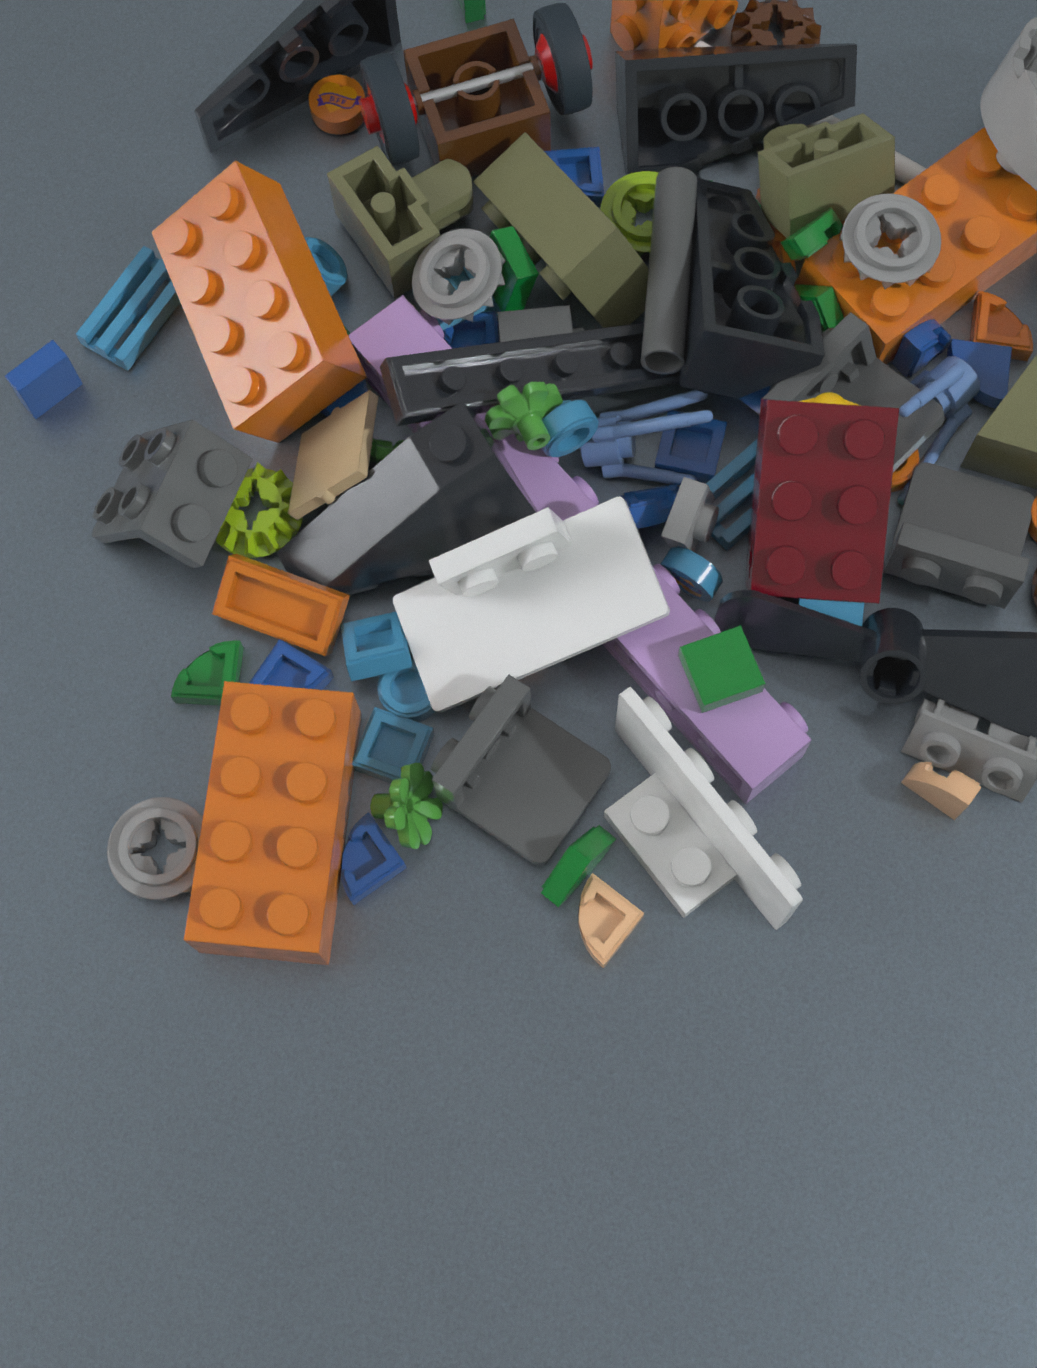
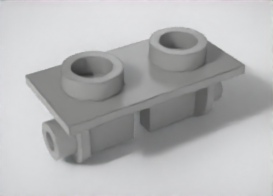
(950, 741)

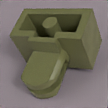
(823, 168)
(397, 214)

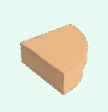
(947, 794)
(605, 919)

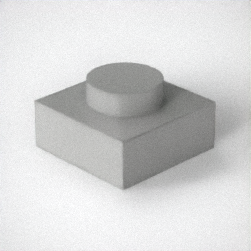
(691, 516)

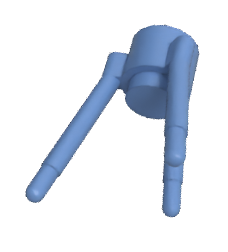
(952, 386)
(617, 434)

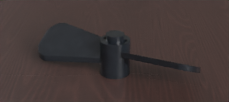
(899, 659)

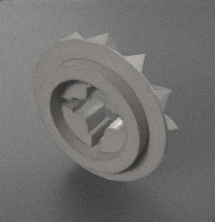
(898, 218)
(446, 258)
(139, 830)

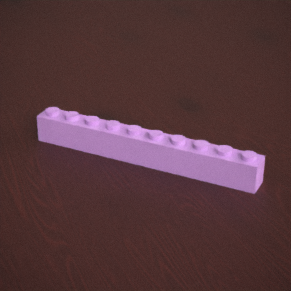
(742, 741)

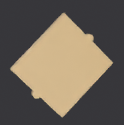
(333, 455)

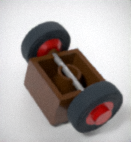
(478, 90)

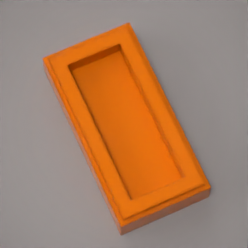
(280, 604)

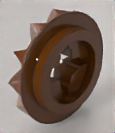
(752, 24)

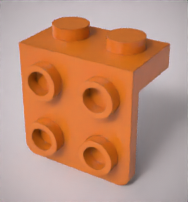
(667, 22)

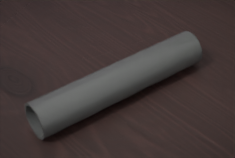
(669, 271)

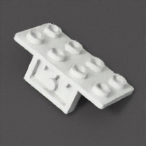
(528, 600)
(685, 828)

